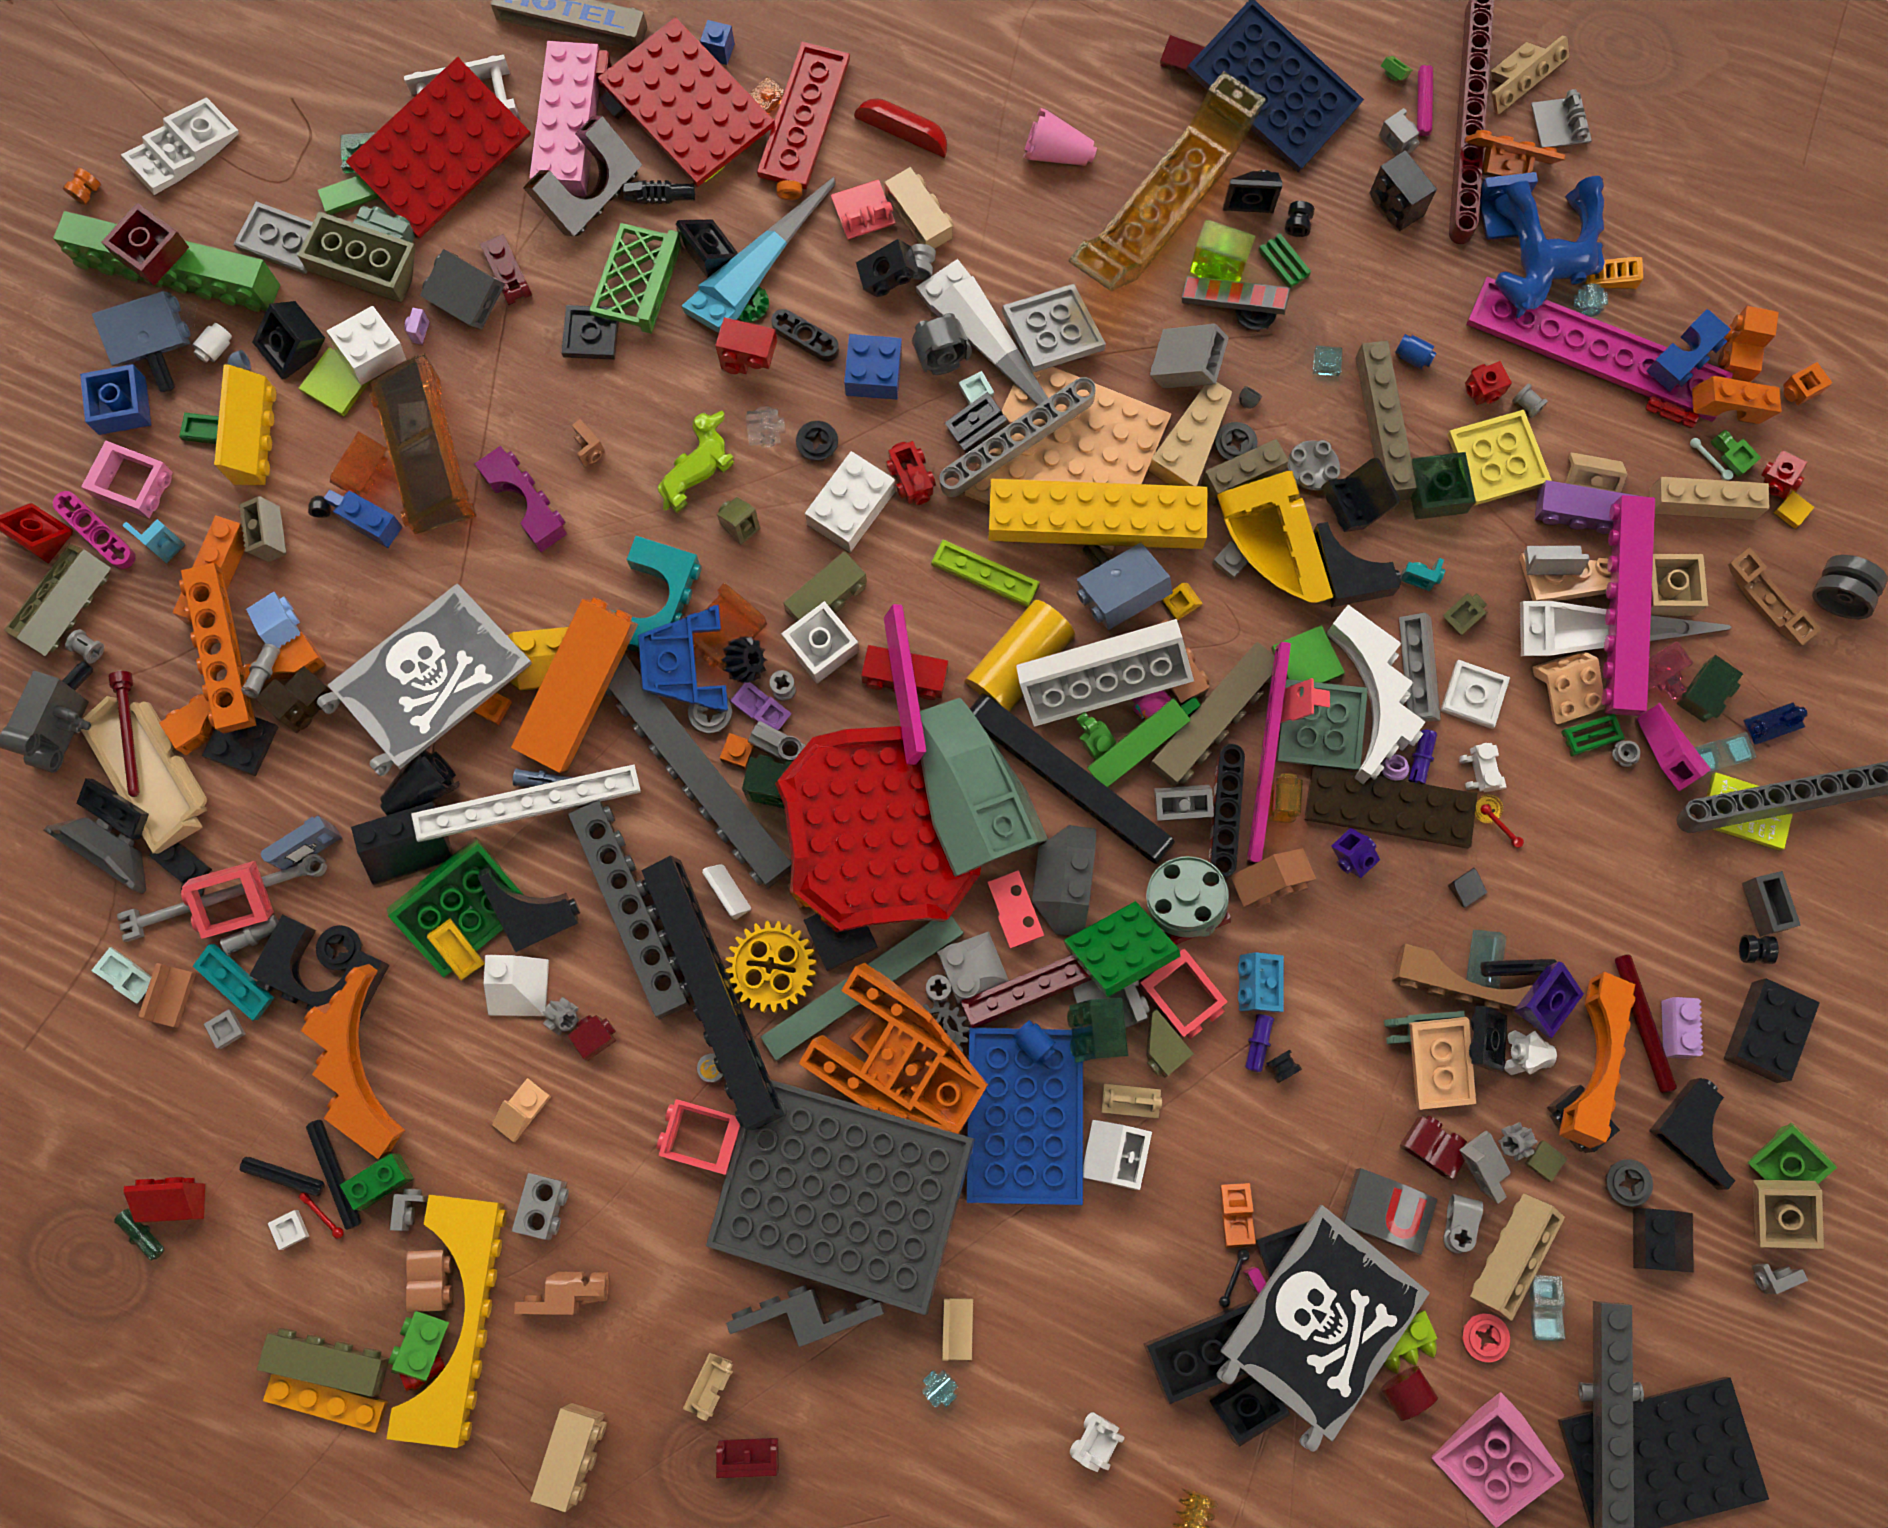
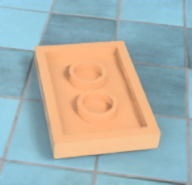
(1442, 1063)

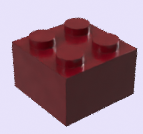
(145, 244)

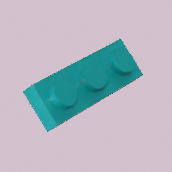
(233, 982)

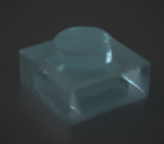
(1327, 360)

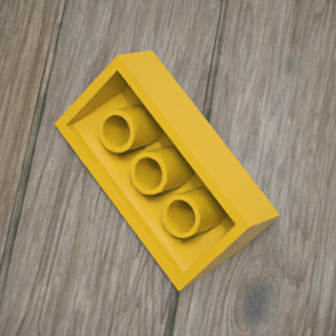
(244, 426)

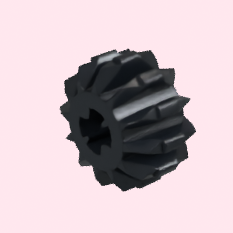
(744, 659)

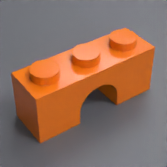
(1751, 400)

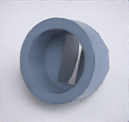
(240, 360)

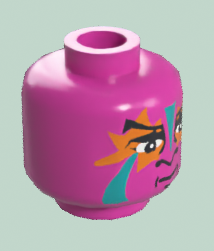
(1149, 704)

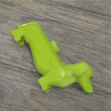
(699, 464)

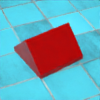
(35, 531)

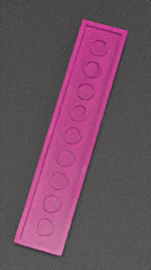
(1584, 345)

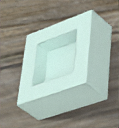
(975, 387)

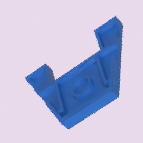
(669, 661)

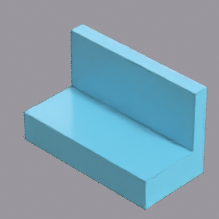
(159, 540)

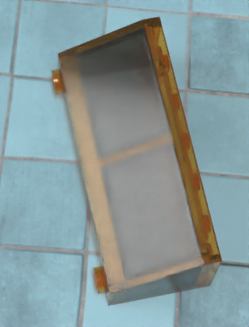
(421, 446)

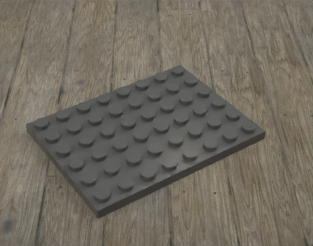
(844, 1197)

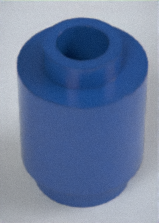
(1415, 351)
(1034, 1042)

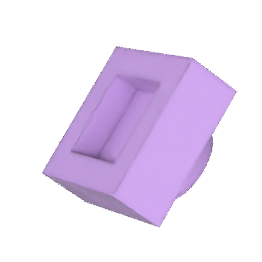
(417, 326)

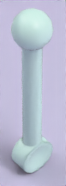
(1726, 475)

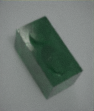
(1710, 689)

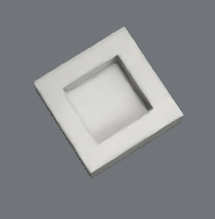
(288, 1229)

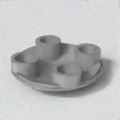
(1313, 464)

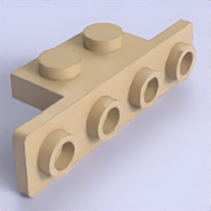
(1525, 69)

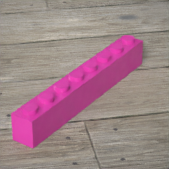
(1629, 605)

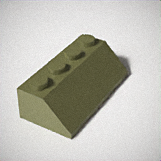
(358, 256)
(58, 599)

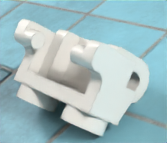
(1485, 768)
(1096, 1443)

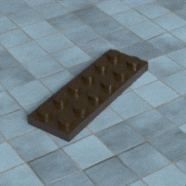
(1391, 807)

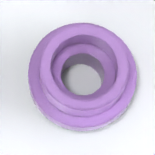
(1396, 762)

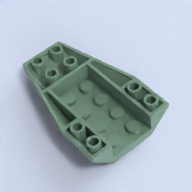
(973, 792)

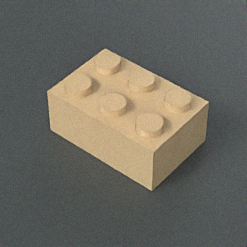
(569, 1457)

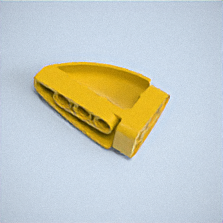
(1277, 535)

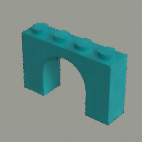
(674, 567)

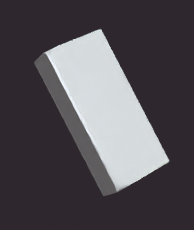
(727, 890)

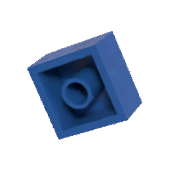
(873, 366)
(115, 399)

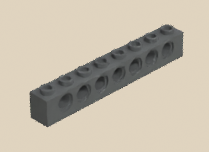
(585, 822)

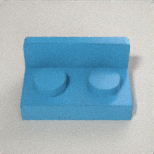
(1261, 982)

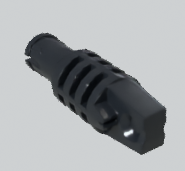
(658, 191)

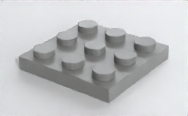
(1053, 328)

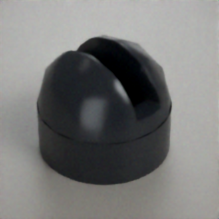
(319, 507)

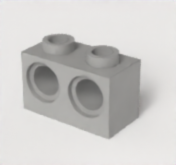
(532, 1204)

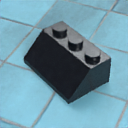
(391, 848)

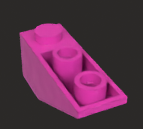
(1672, 748)

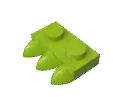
(1418, 1334)

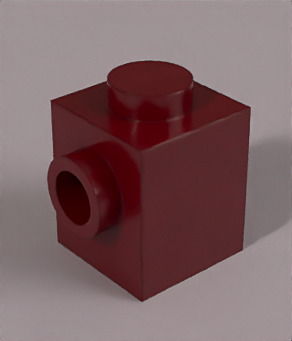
(592, 1036)

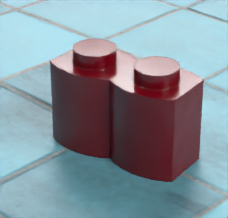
(1435, 1147)

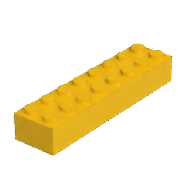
(1097, 513)

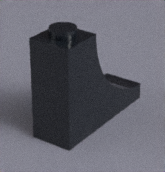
(1350, 576)
(525, 917)
(1688, 1130)

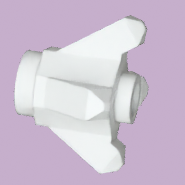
(1529, 1053)

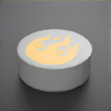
(707, 1069)

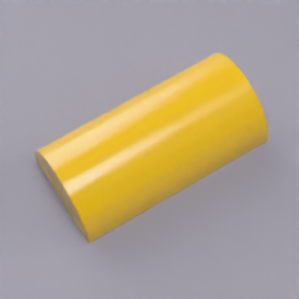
(1034, 635)

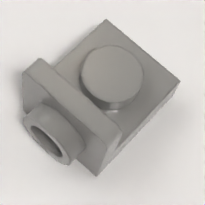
(402, 1212)
(1779, 1279)

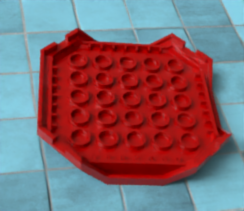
(865, 833)

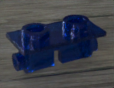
(1775, 723)

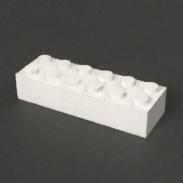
(1105, 673)

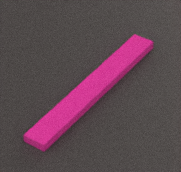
(1268, 752)

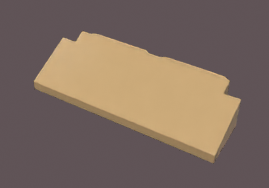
(165, 780)

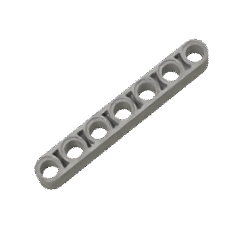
(1024, 426)

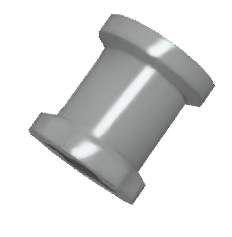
(1530, 401)
(84, 646)
(781, 677)
(944, 983)

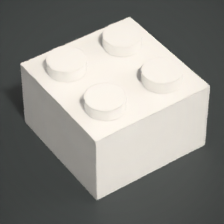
(366, 345)

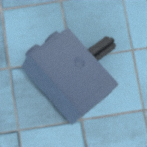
(144, 331)
(1122, 585)

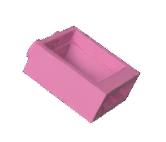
(105, 469)

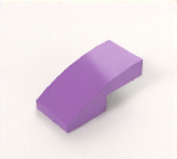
(759, 706)

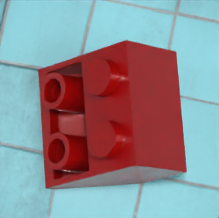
(166, 1199)

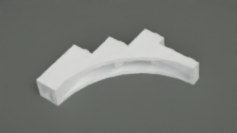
(1373, 654)

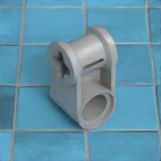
(1463, 1219)

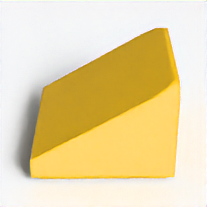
(1182, 601)

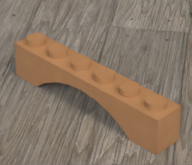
(1424, 969)

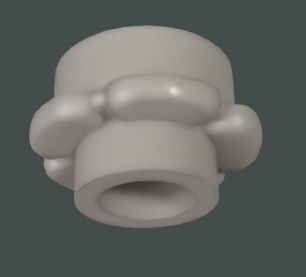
(1633, 753)

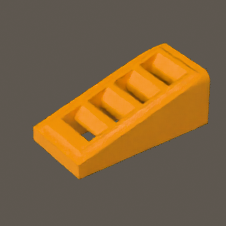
(1631, 264)

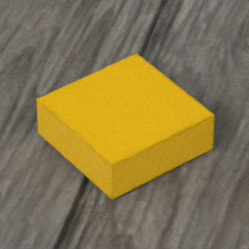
(1794, 510)

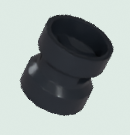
(1299, 221)
(1759, 949)

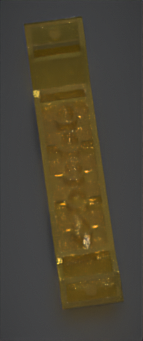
(1172, 187)

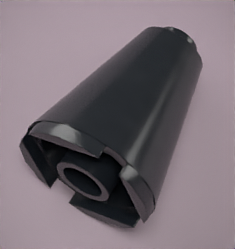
(419, 783)

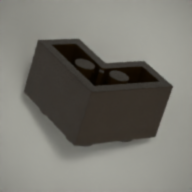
(296, 701)

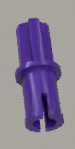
(1423, 757)
(1259, 1043)

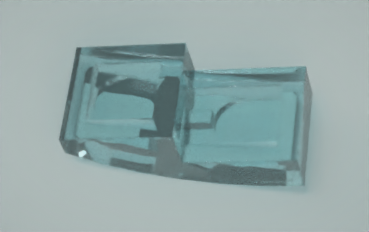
(1727, 752)
(1546, 1308)

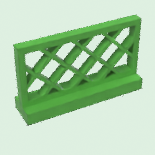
(658, 276)

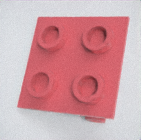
(863, 209)

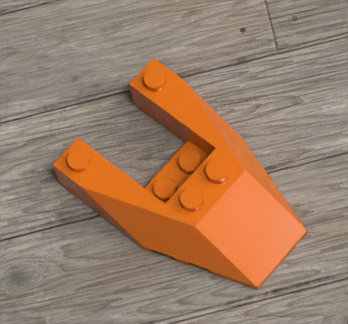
(911, 1069)

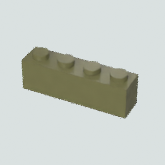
(323, 1363)

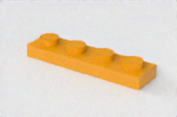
(326, 1402)

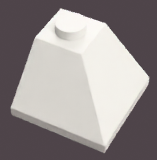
(515, 985)

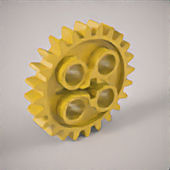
(776, 941)

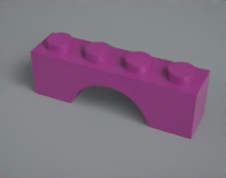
(503, 475)

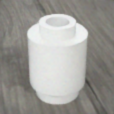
(211, 343)

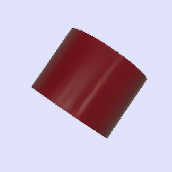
(1409, 1393)

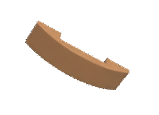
(1769, 600)

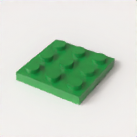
(1122, 948)

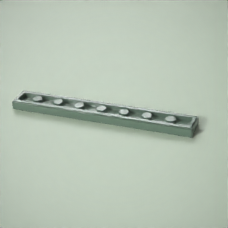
(836, 1003)

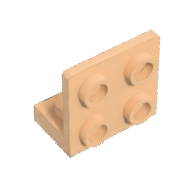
(1572, 685)

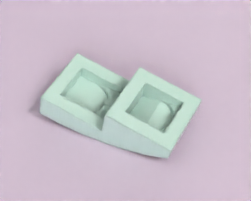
(123, 975)

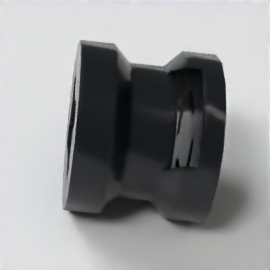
(1284, 1066)

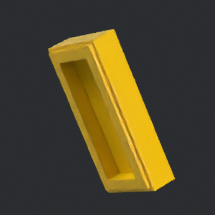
(455, 949)

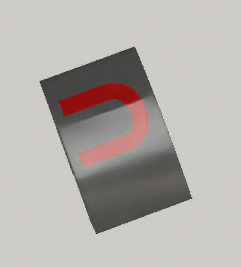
(1388, 1211)

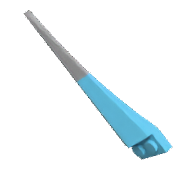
(735, 282)

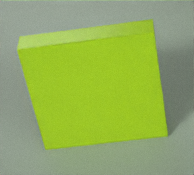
(332, 383)

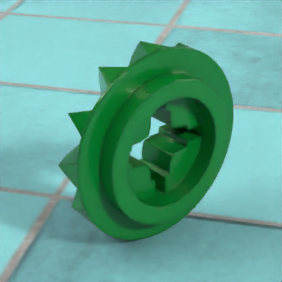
(760, 305)

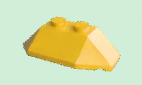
(540, 648)

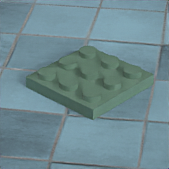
(1331, 734)

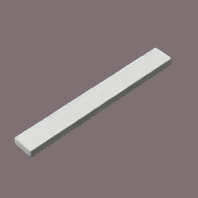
(525, 803)

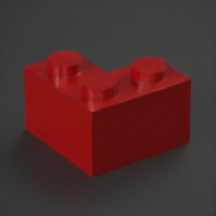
(744, 346)

